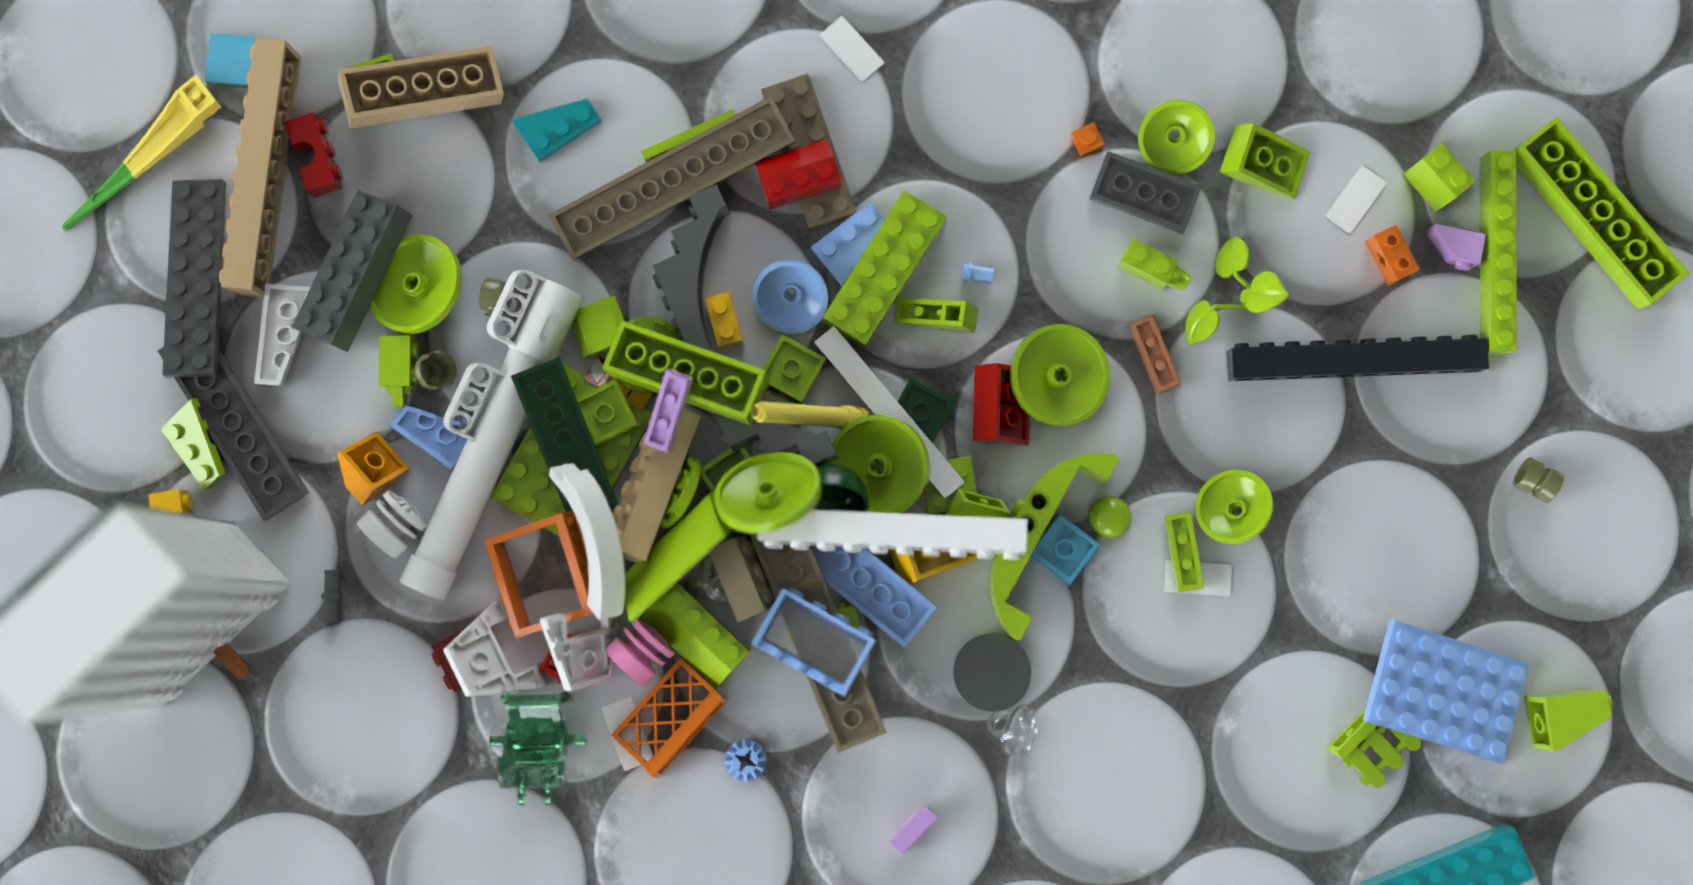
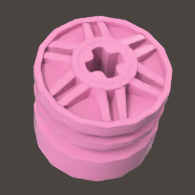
(638, 653)

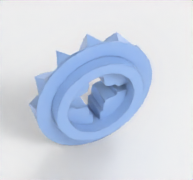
(758, 757)

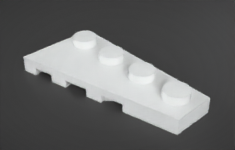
(277, 337)

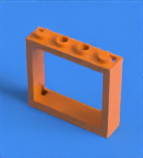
(576, 556)

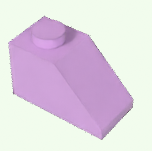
(1457, 245)

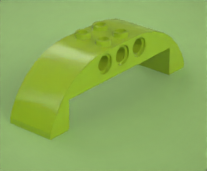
(1050, 491)

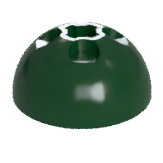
(841, 490)

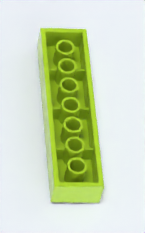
(1598, 214)

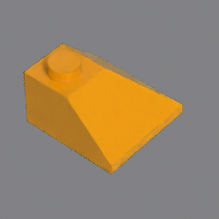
(370, 467)

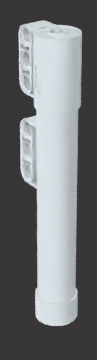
(489, 424)

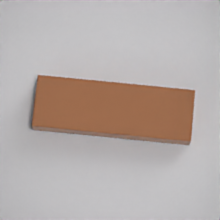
(1154, 354)

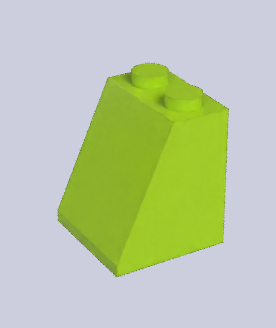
(1439, 177)
(1565, 716)

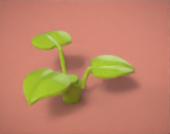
(1262, 295)

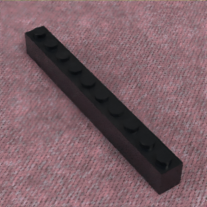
(1357, 359)

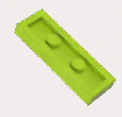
(1184, 552)

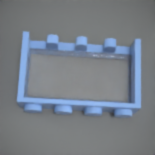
(814, 641)

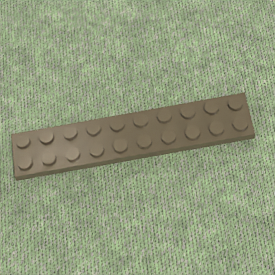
(672, 178)
(848, 718)

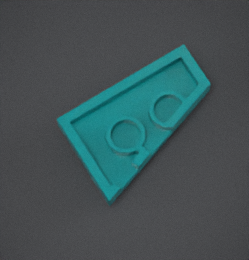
(556, 127)

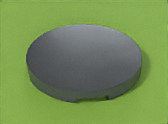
(992, 672)

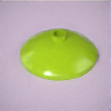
(1188, 148)
(1225, 495)

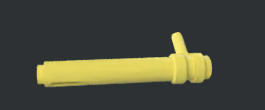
(807, 414)

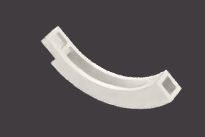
(600, 537)

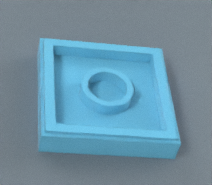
(228, 60)
(1064, 549)

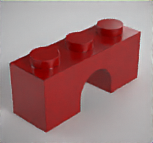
(321, 174)

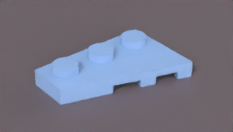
(430, 435)

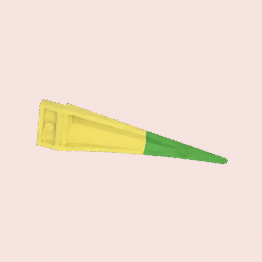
(176, 123)

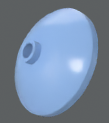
(786, 311)

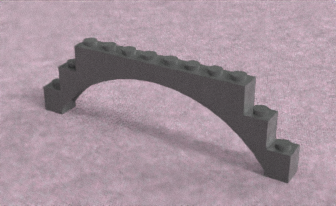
(682, 284)

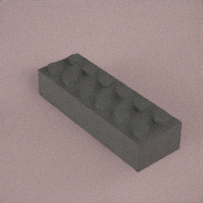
(352, 270)

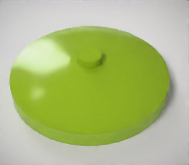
(418, 285)
(1059, 375)
(887, 459)
(768, 492)

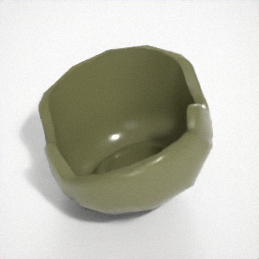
(490, 293)
(435, 370)

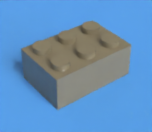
(742, 577)

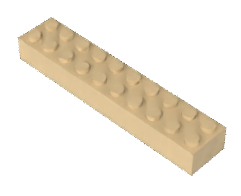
(260, 168)

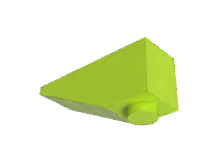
(937, 314)

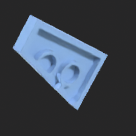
(846, 244)

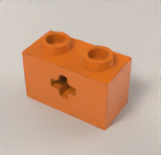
(1392, 255)

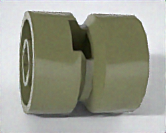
(1541, 481)

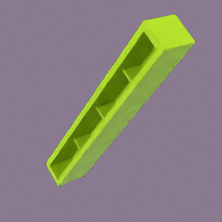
(1499, 252)

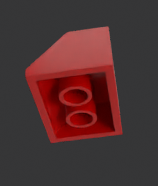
(798, 174)
(995, 409)

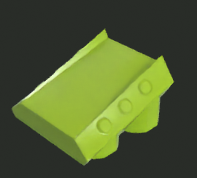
(596, 326)

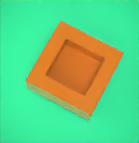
(1087, 139)

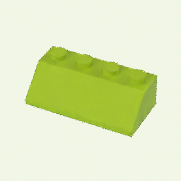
(696, 634)

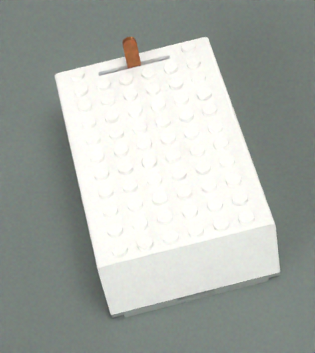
(130, 613)

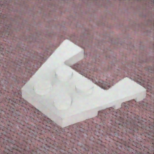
(583, 657)
(480, 661)

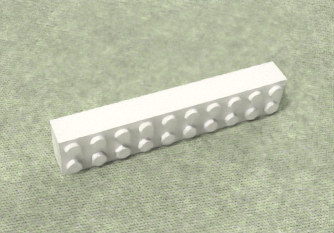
(903, 533)

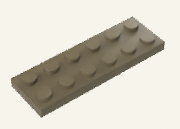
(806, 123)

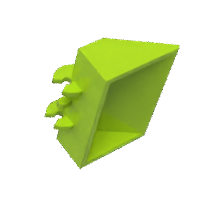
(673, 556)

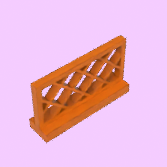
(684, 734)

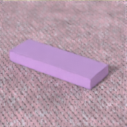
(668, 410)

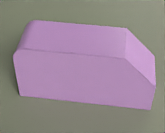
(913, 829)

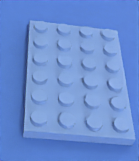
(1446, 691)

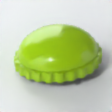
(1109, 517)

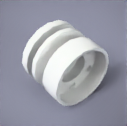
(392, 524)

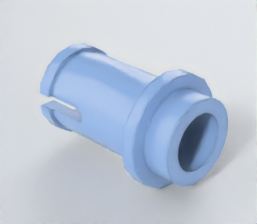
(977, 273)

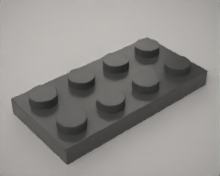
(1145, 192)

